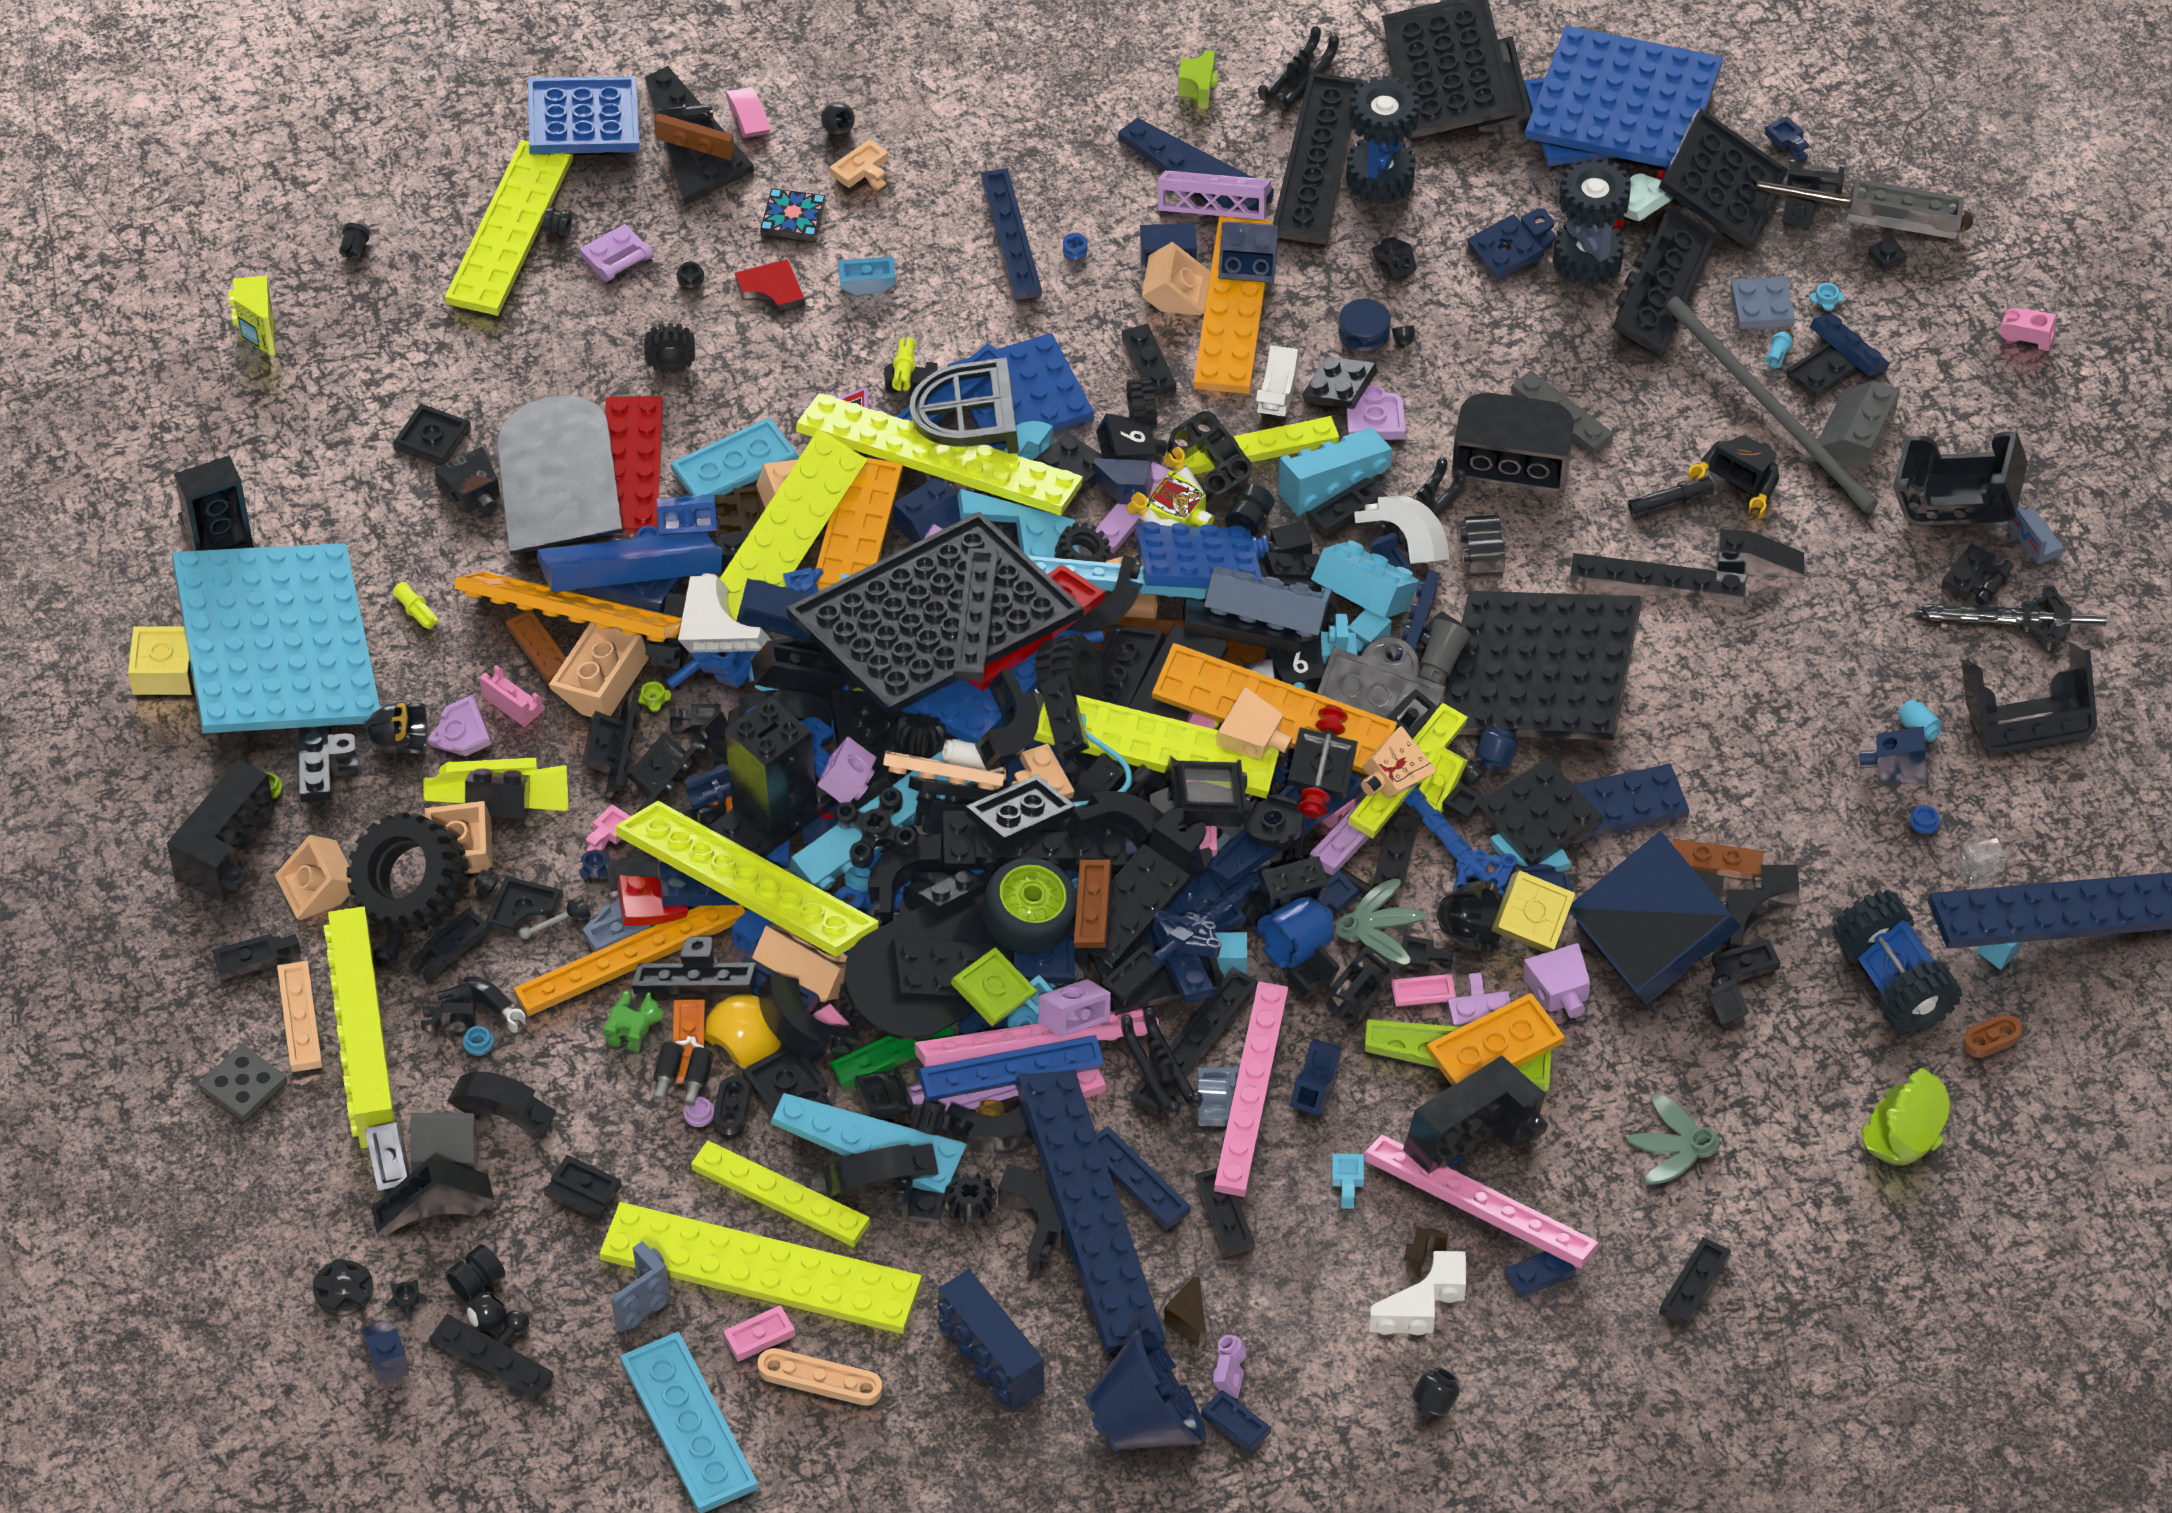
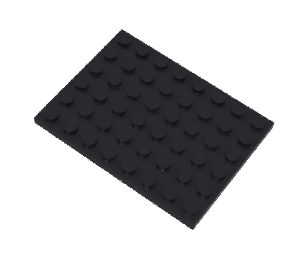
(901, 616)

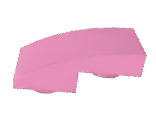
(748, 111)

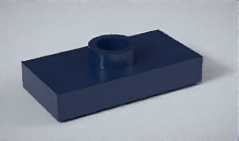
(1235, 1421)

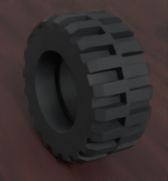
(379, 852)

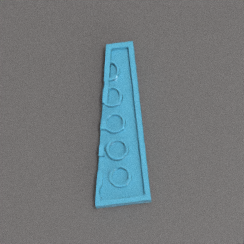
(856, 1133)

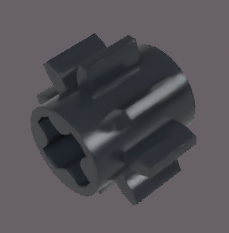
(930, 1117)

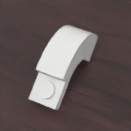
(1279, 381)
(1419, 524)

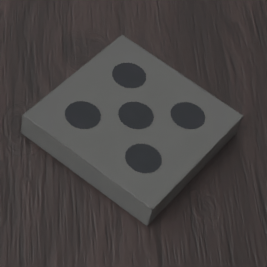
(242, 1082)

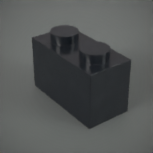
(503, 793)

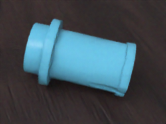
(1780, 345)

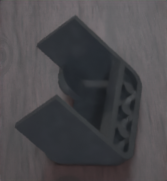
(2036, 722)

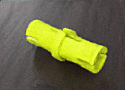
(904, 363)

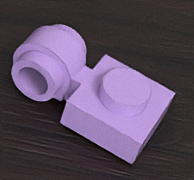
(1229, 1374)

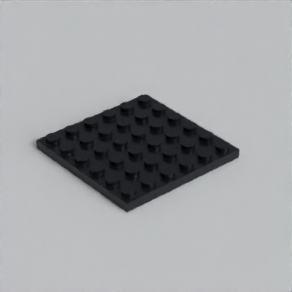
(1544, 663)

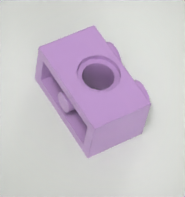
(847, 771)
(1074, 1007)

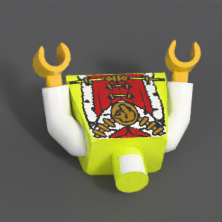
(1175, 498)

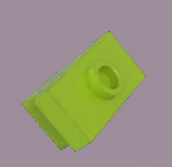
(1198, 78)

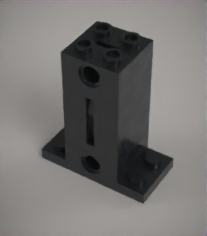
(770, 779)

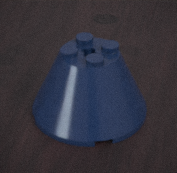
(1142, 1401)

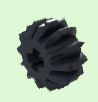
(920, 734)
(970, 1199)

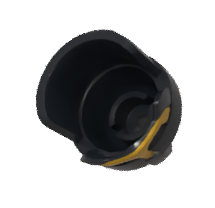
(399, 727)

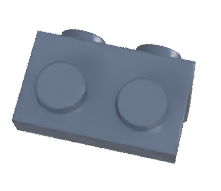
(646, 1293)

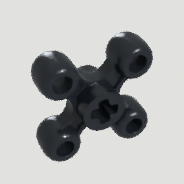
(889, 804)

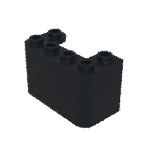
(1960, 486)

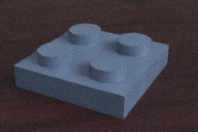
(1762, 303)

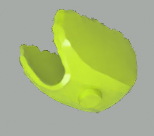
(1908, 1120)

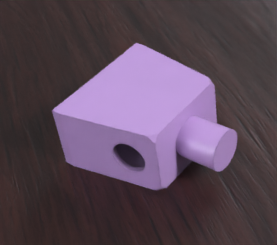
(1559, 979)

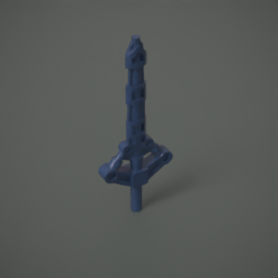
(1185, 939)

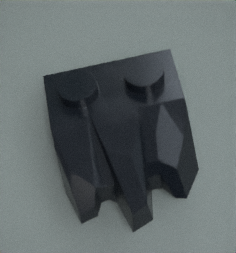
(942, 889)

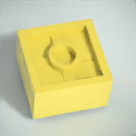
(160, 661)
(1533, 911)

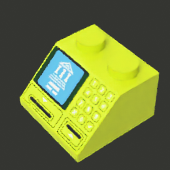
(253, 311)

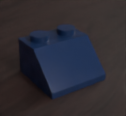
(927, 505)

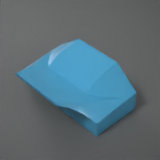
(867, 275)

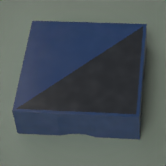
(1653, 917)

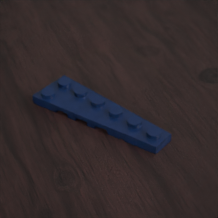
(1176, 155)
(1243, 857)

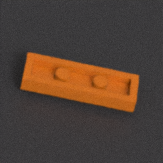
(688, 1021)

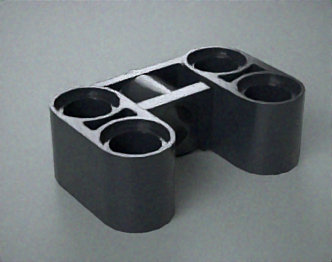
(1219, 448)

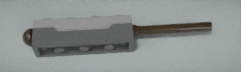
(1889, 206)

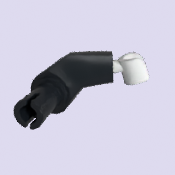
(485, 994)

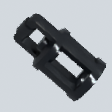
(1363, 980)

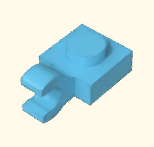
(1347, 1173)

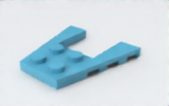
(1036, 529)

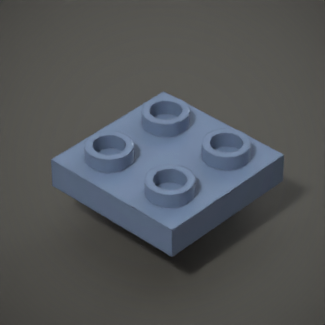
(1217, 1089)

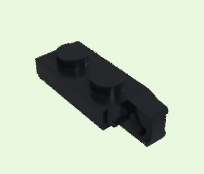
(254, 954)

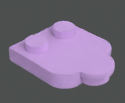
(1380, 411)

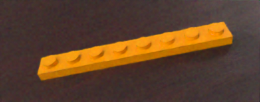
(623, 957)

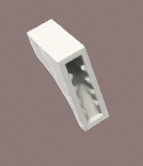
(708, 623)

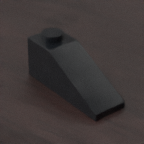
(1757, 555)

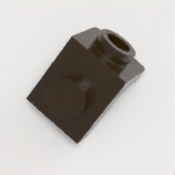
(1425, 1241)

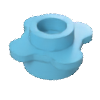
(1827, 296)

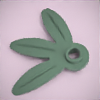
(1367, 920)
(1687, 1145)

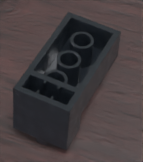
(213, 507)
(210, 839)
(1486, 1103)

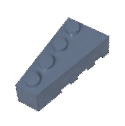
(1267, 601)

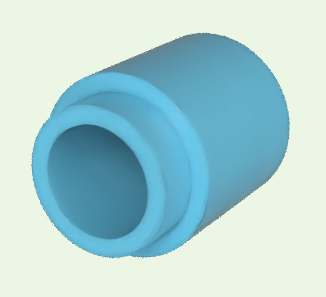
(1917, 715)

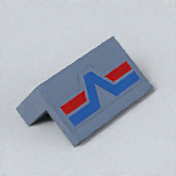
(2035, 535)

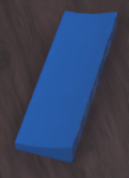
(630, 561)

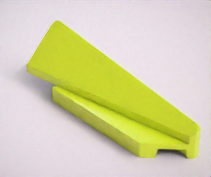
(546, 789)

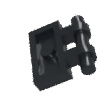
(1969, 571)

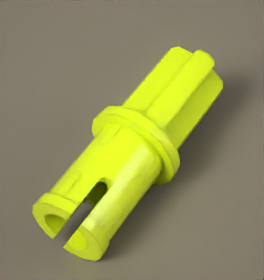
(415, 605)

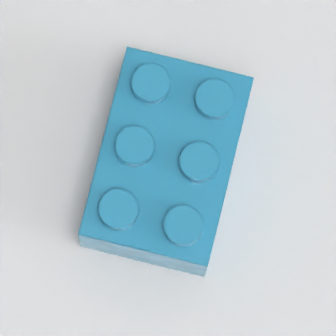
(1366, 579)

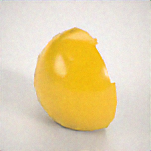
(741, 1030)

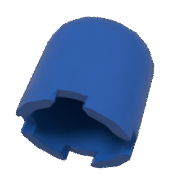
(1296, 931)

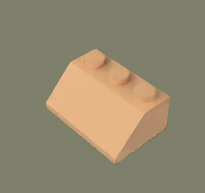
(599, 670)
(798, 959)

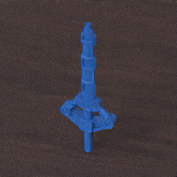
(726, 665)
(1468, 862)

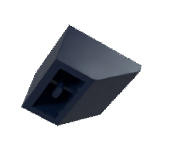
(1248, 251)

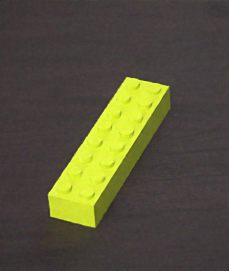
(358, 1021)

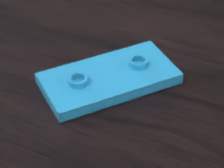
(733, 460)

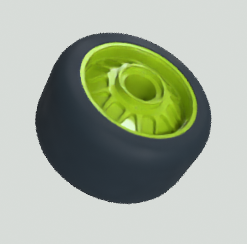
(1029, 905)

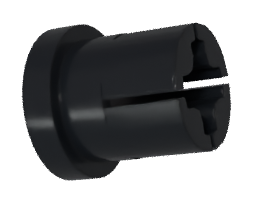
(354, 236)

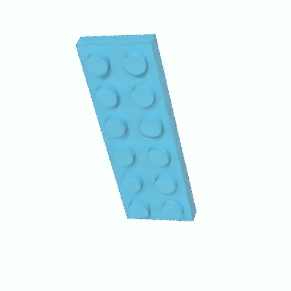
(689, 1423)

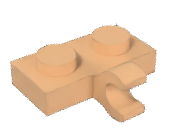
(861, 163)
(1045, 764)

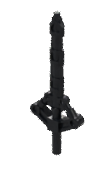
(2028, 616)

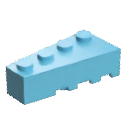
(1331, 469)

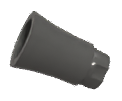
(1442, 650)

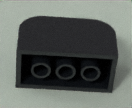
(1514, 442)

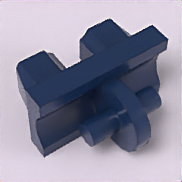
(708, 787)

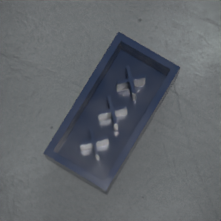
(990, 1341)

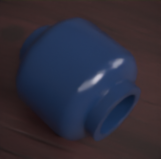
(1496, 747)

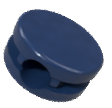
(1364, 325)

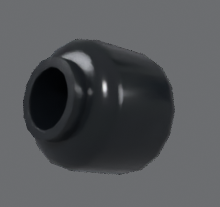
(1436, 1392)

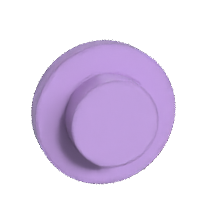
(700, 1114)

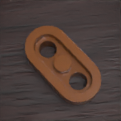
(1990, 1037)

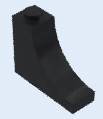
(433, 1190)

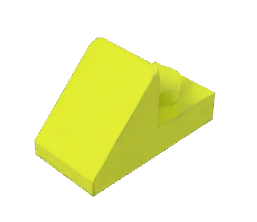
(1444, 780)

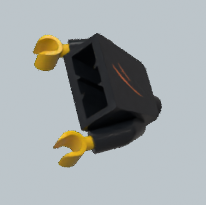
(1743, 464)

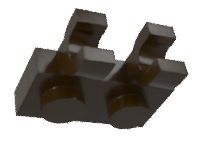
(745, 502)

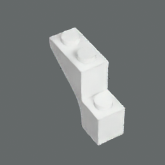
(1414, 1307)

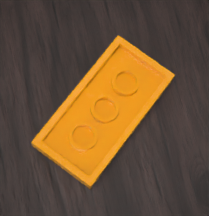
(1513, 1031)

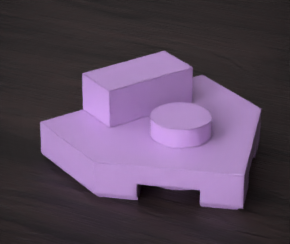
(461, 729)

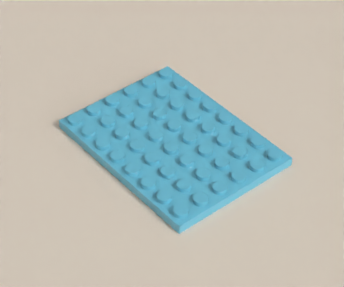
(275, 637)

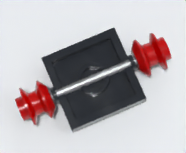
(1322, 762)

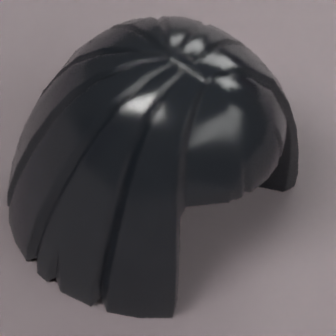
(1469, 915)

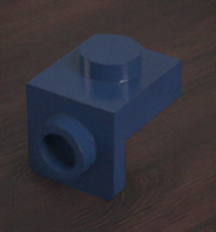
(1388, 548)

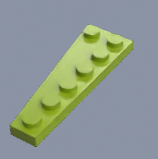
(1410, 1042)

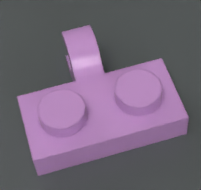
(1470, 1008)

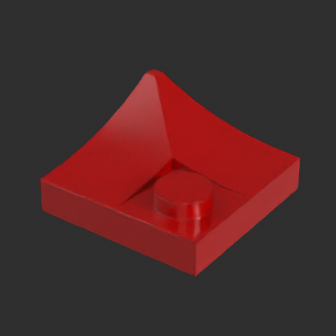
(642, 902)

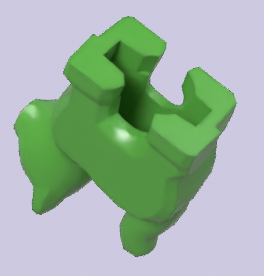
(630, 1022)

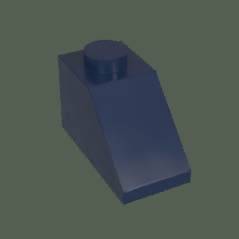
(1124, 478)
(385, 1351)

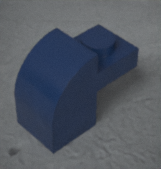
(1318, 1077)

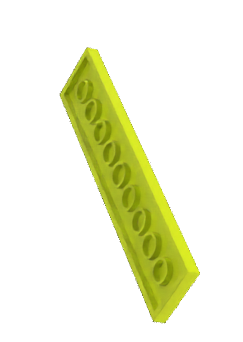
(971, 466)
(746, 878)
(766, 1268)

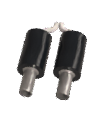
(669, 1064)

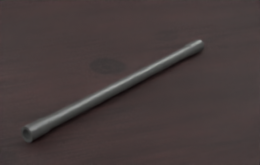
(1855, 490)

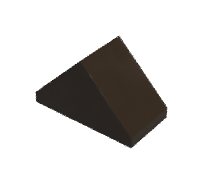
(1186, 1313)

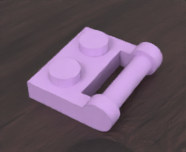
(611, 248)

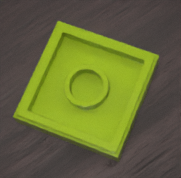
(993, 986)

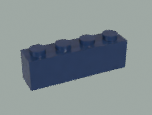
(766, 607)

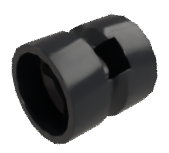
(1250, 508)
(479, 1270)

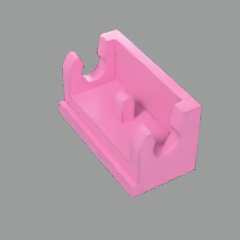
(510, 698)

